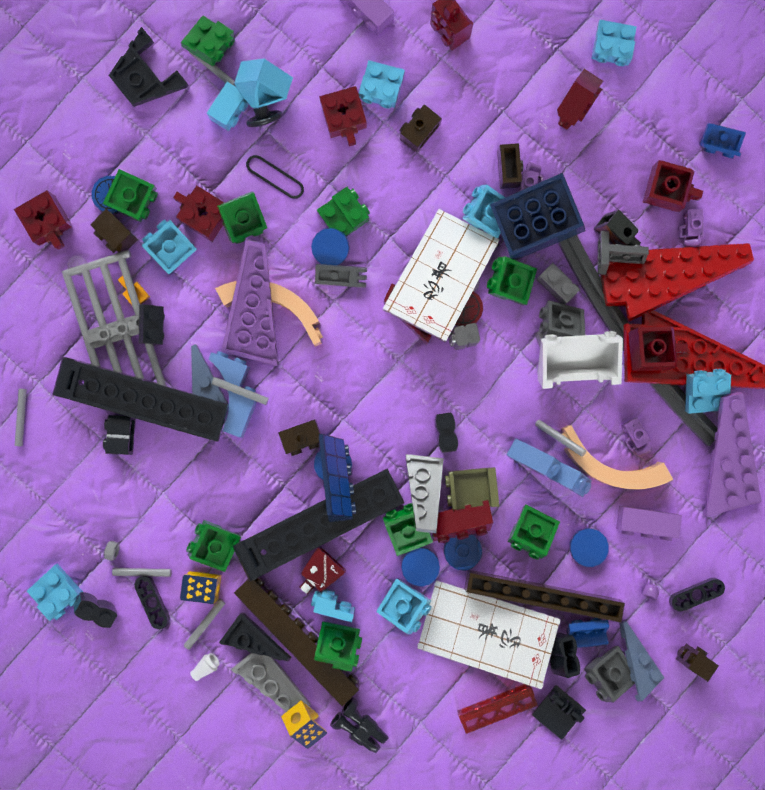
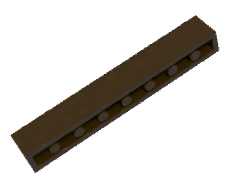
(544, 596)
(296, 638)

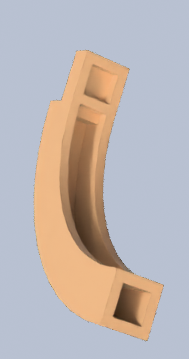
(284, 298)
(639, 479)

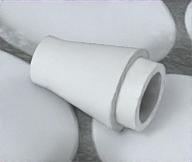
(207, 665)

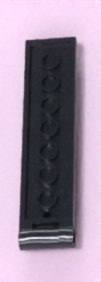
(140, 399)
(312, 527)

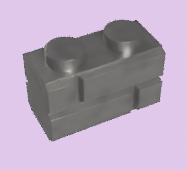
(558, 284)
(464, 336)

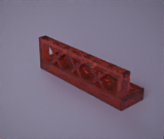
(495, 703)

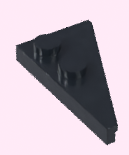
(248, 636)

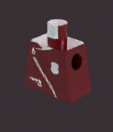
(321, 571)

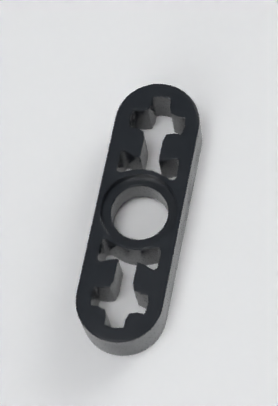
(685, 605)
(152, 617)

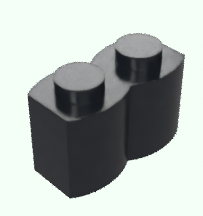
(445, 426)
(119, 435)
(91, 609)
(563, 656)

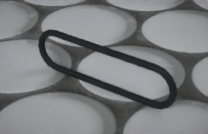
(267, 181)

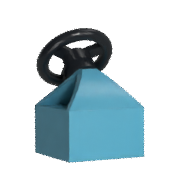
(260, 86)

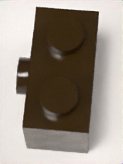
(420, 128)
(509, 166)
(113, 231)
(300, 437)
(697, 661)

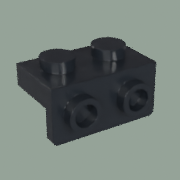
(151, 324)

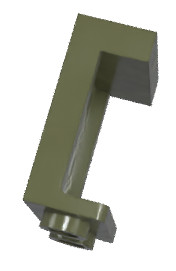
(472, 487)

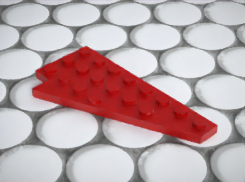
(669, 275)
(702, 355)

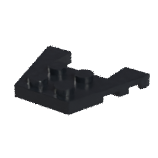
(137, 79)

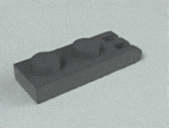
(340, 275)

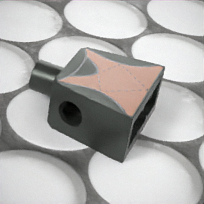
(620, 228)

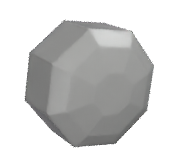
(111, 550)

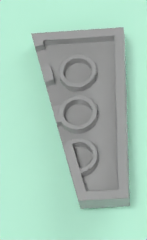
(425, 488)
(270, 679)

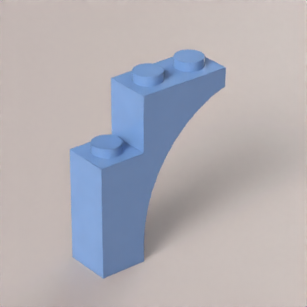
(239, 407)
(550, 467)

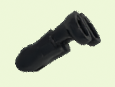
(361, 732)

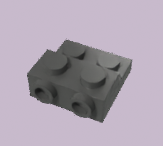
(561, 320)
(609, 675)

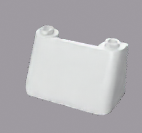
(580, 358)

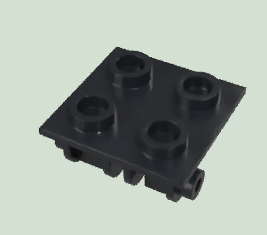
(559, 712)

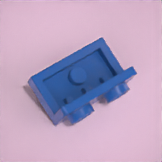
(722, 140)
(589, 633)

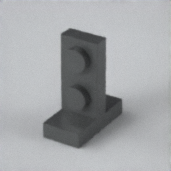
(618, 253)

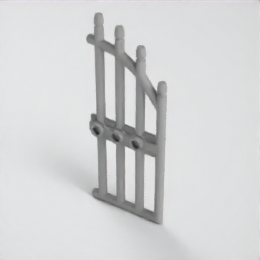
(119, 330)

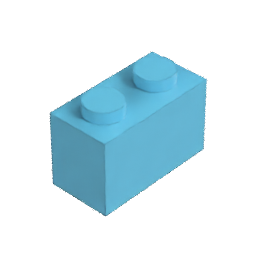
(227, 107)

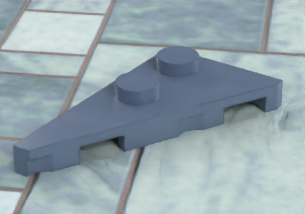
(203, 377)
(641, 665)

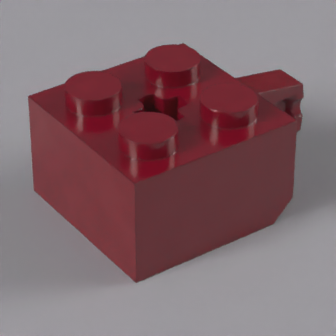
(451, 23)
(579, 99)
(348, 124)
(679, 189)
(192, 209)
(46, 229)
(654, 348)

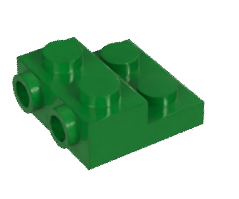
(208, 40)
(130, 196)
(344, 212)
(242, 218)
(511, 280)
(403, 531)
(533, 532)
(212, 545)
(338, 646)

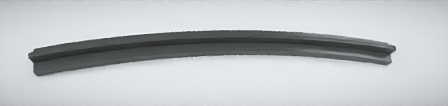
(614, 321)

